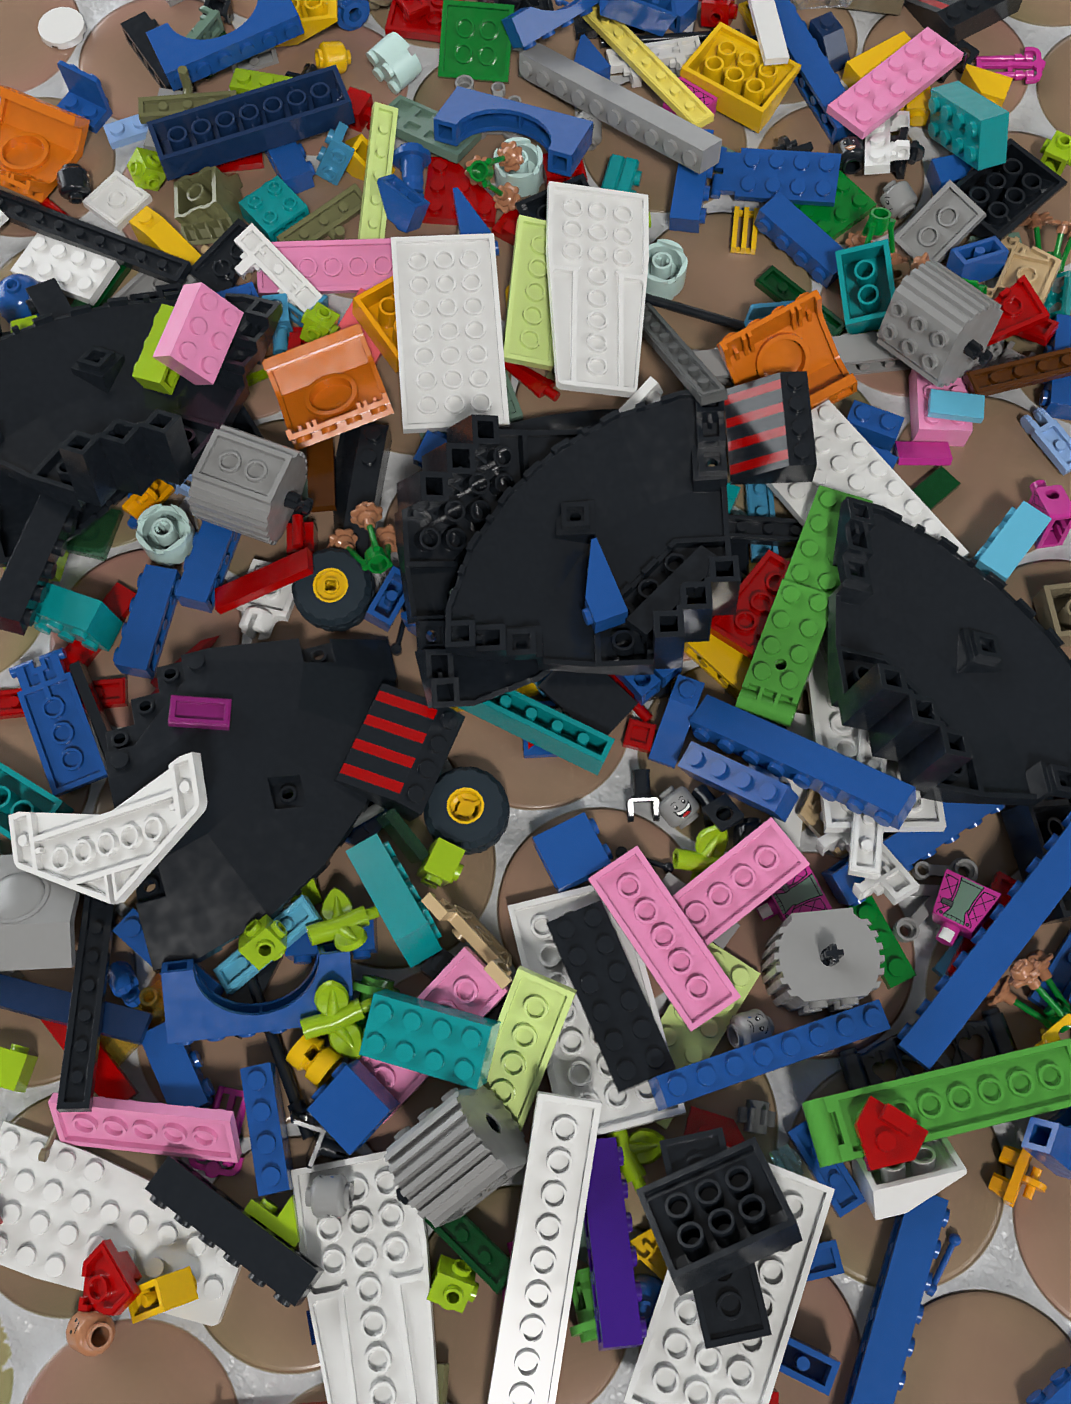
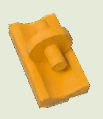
(155, 494)
(1009, 1188)

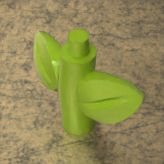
(709, 847)
(341, 922)
(337, 1019)
(638, 1150)

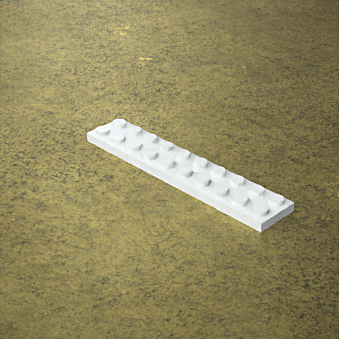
(545, 1250)

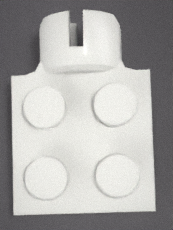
(267, 610)

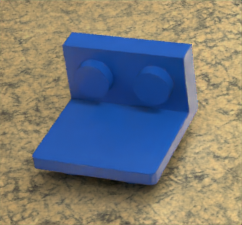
(84, 96)

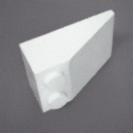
(906, 1185)

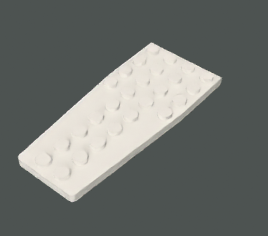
(596, 286)
(76, 1200)
(372, 1297)

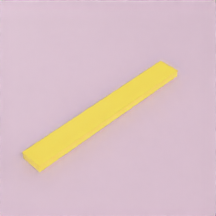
(650, 69)

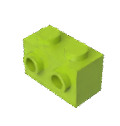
(441, 865)

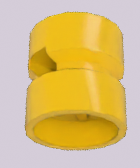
(321, 1066)

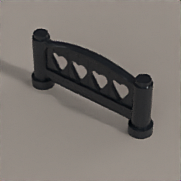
(991, 1028)

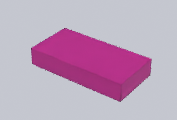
(923, 453)

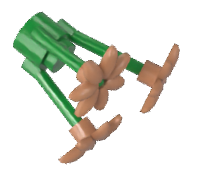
(1036, 222)

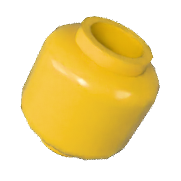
(332, 53)

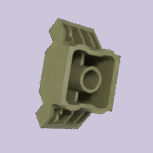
(207, 204)

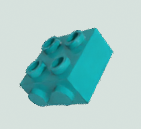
(273, 208)

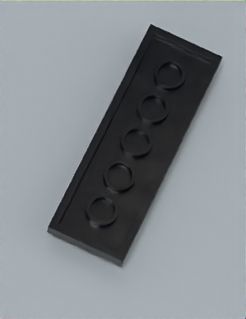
(610, 997)
(734, 1304)

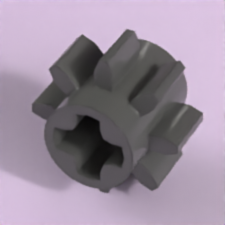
(756, 1117)

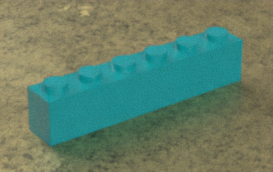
(546, 729)

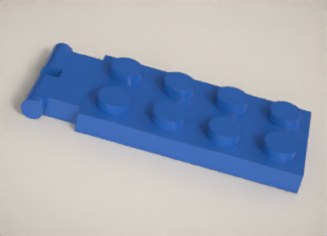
(762, 173)
(59, 723)

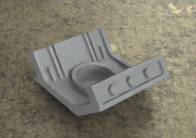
(35, 920)

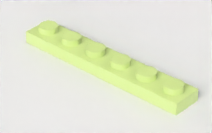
(378, 164)

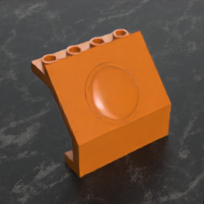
(36, 142)
(790, 341)
(327, 387)

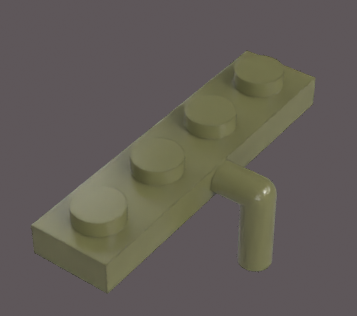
(160, 106)
(327, 219)

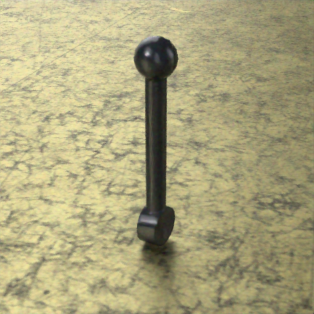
(396, 648)
(667, 867)

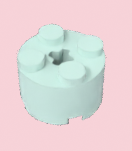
(393, 62)
(530, 174)
(666, 269)
(165, 534)

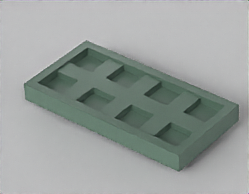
(417, 125)

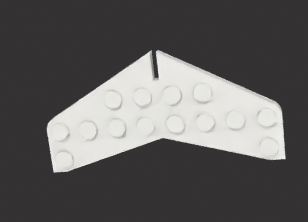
(117, 849)

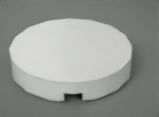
(62, 28)

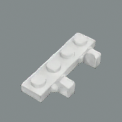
(671, 52)
(880, 150)
(265, 257)
(894, 879)

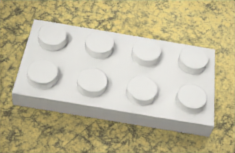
(76, 270)

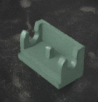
(209, 25)

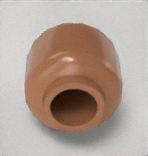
(90, 1333)

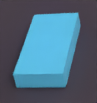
(956, 406)

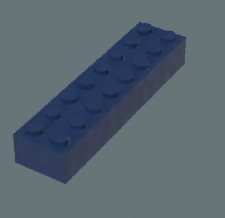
(251, 122)

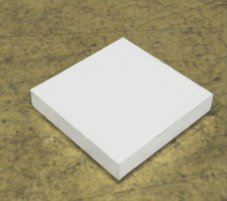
(117, 200)

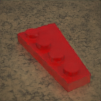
(1021, 310)
(753, 606)

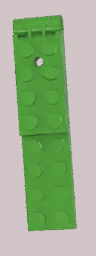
(796, 617)
(949, 1099)

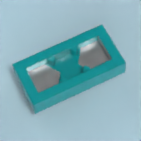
(1059, 297)

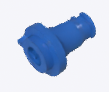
(352, 13)
(411, 160)

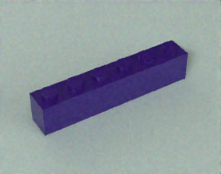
(610, 1253)

